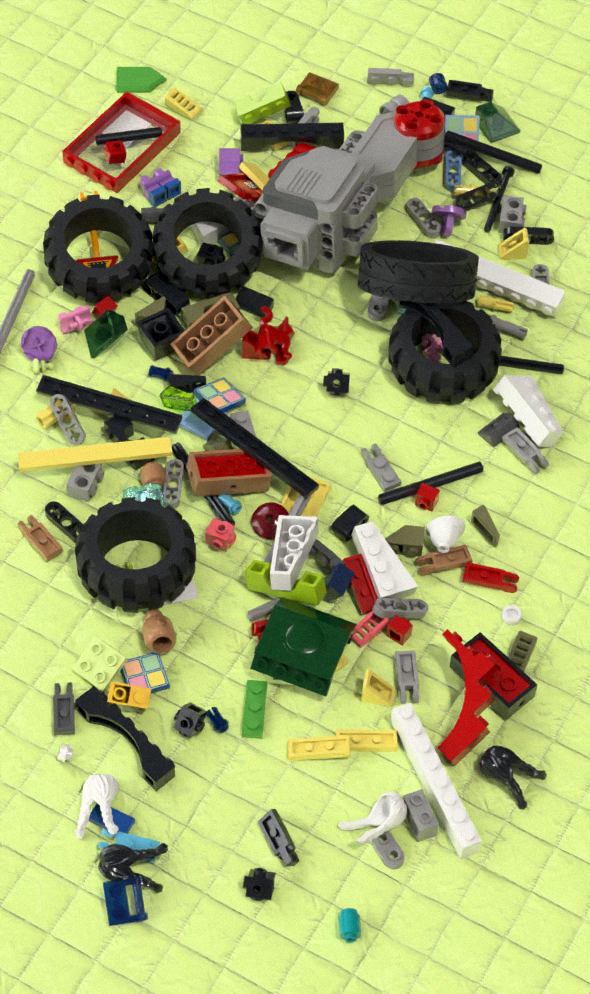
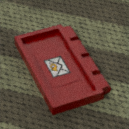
(241, 186)

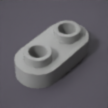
(380, 304)
(387, 848)

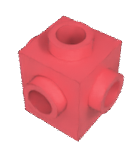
(220, 534)

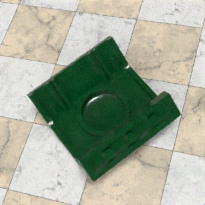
(302, 646)

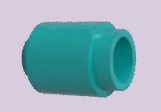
(349, 925)

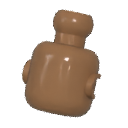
(158, 632)

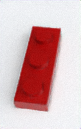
(361, 583)

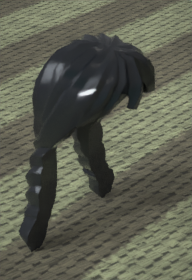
(499, 764)
(117, 859)

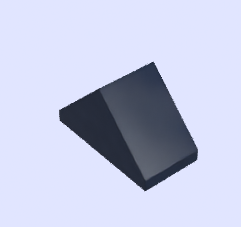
(337, 581)

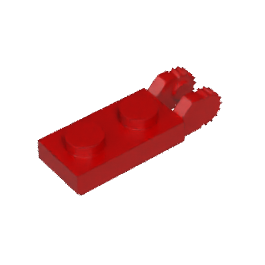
(490, 577)

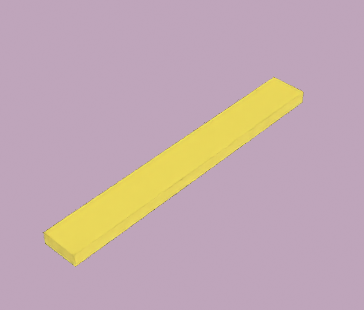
(94, 454)

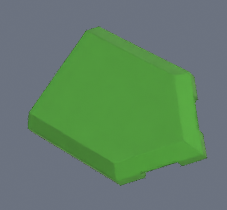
(138, 79)

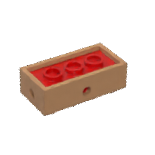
(226, 473)

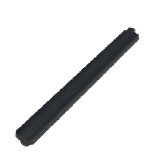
(493, 152)
(530, 364)
(434, 481)
(213, 500)

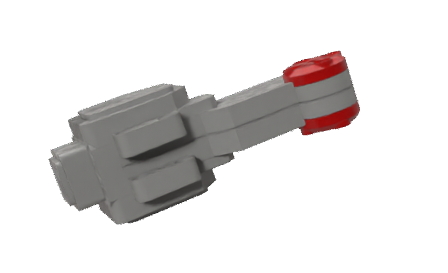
(324, 199)

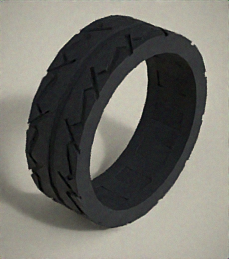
(418, 271)

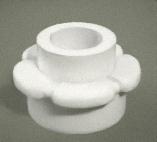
(65, 753)

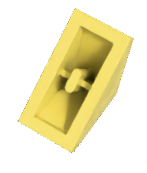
(515, 246)
(377, 690)

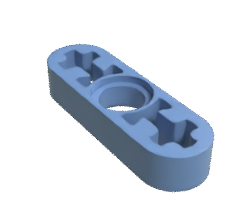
(455, 165)

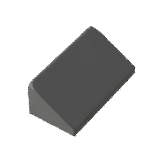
(497, 428)

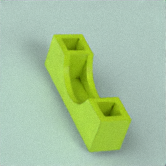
(307, 589)

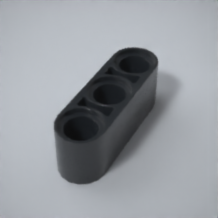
(158, 286)

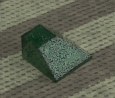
(495, 122)
(104, 331)

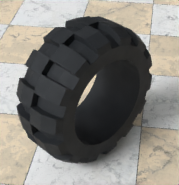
(204, 208)
(103, 216)
(440, 380)
(131, 522)

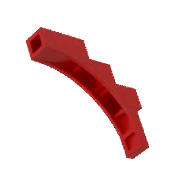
(469, 729)

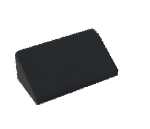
(252, 301)

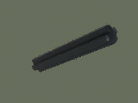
(129, 135)

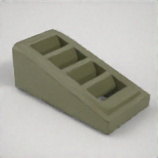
(483, 522)
(524, 641)

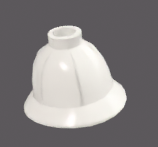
(445, 532)

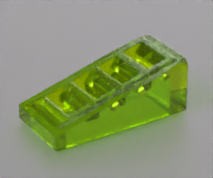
(177, 399)

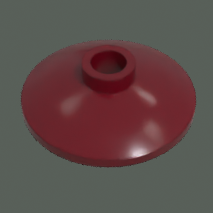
(265, 528)

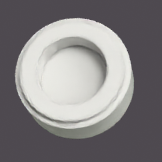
(511, 615)

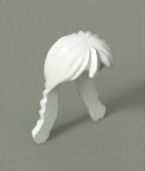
(103, 790)
(386, 814)

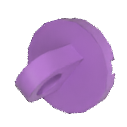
(448, 215)
(39, 343)

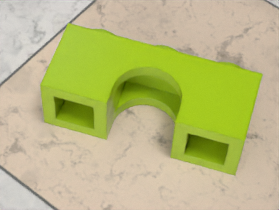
(275, 101)

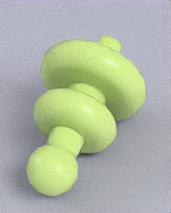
(40, 366)

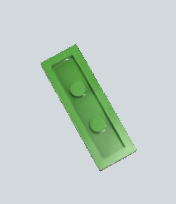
(254, 709)

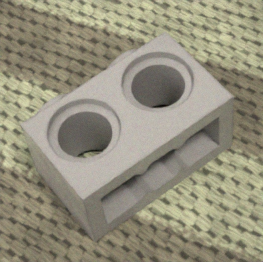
(512, 212)
(85, 476)
(420, 815)

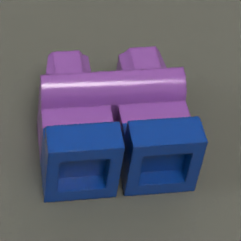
(160, 187)

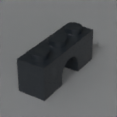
(120, 430)

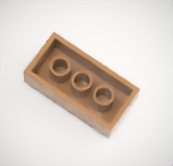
(211, 335)

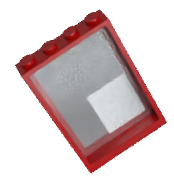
(123, 115)

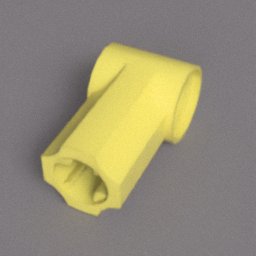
(47, 416)

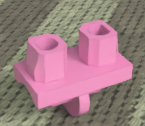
(75, 320)
(432, 347)

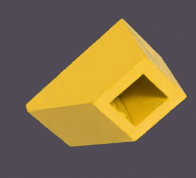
(129, 695)

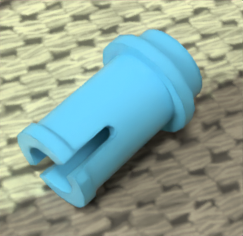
(427, 92)
(233, 505)

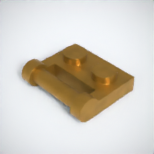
(317, 88)

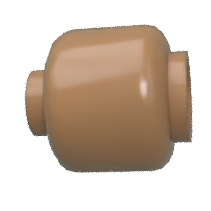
(153, 473)

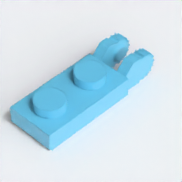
(132, 841)

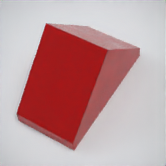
(248, 347)

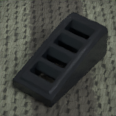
(185, 383)

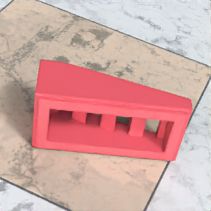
(373, 632)

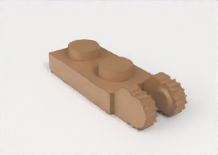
(41, 538)
(455, 558)

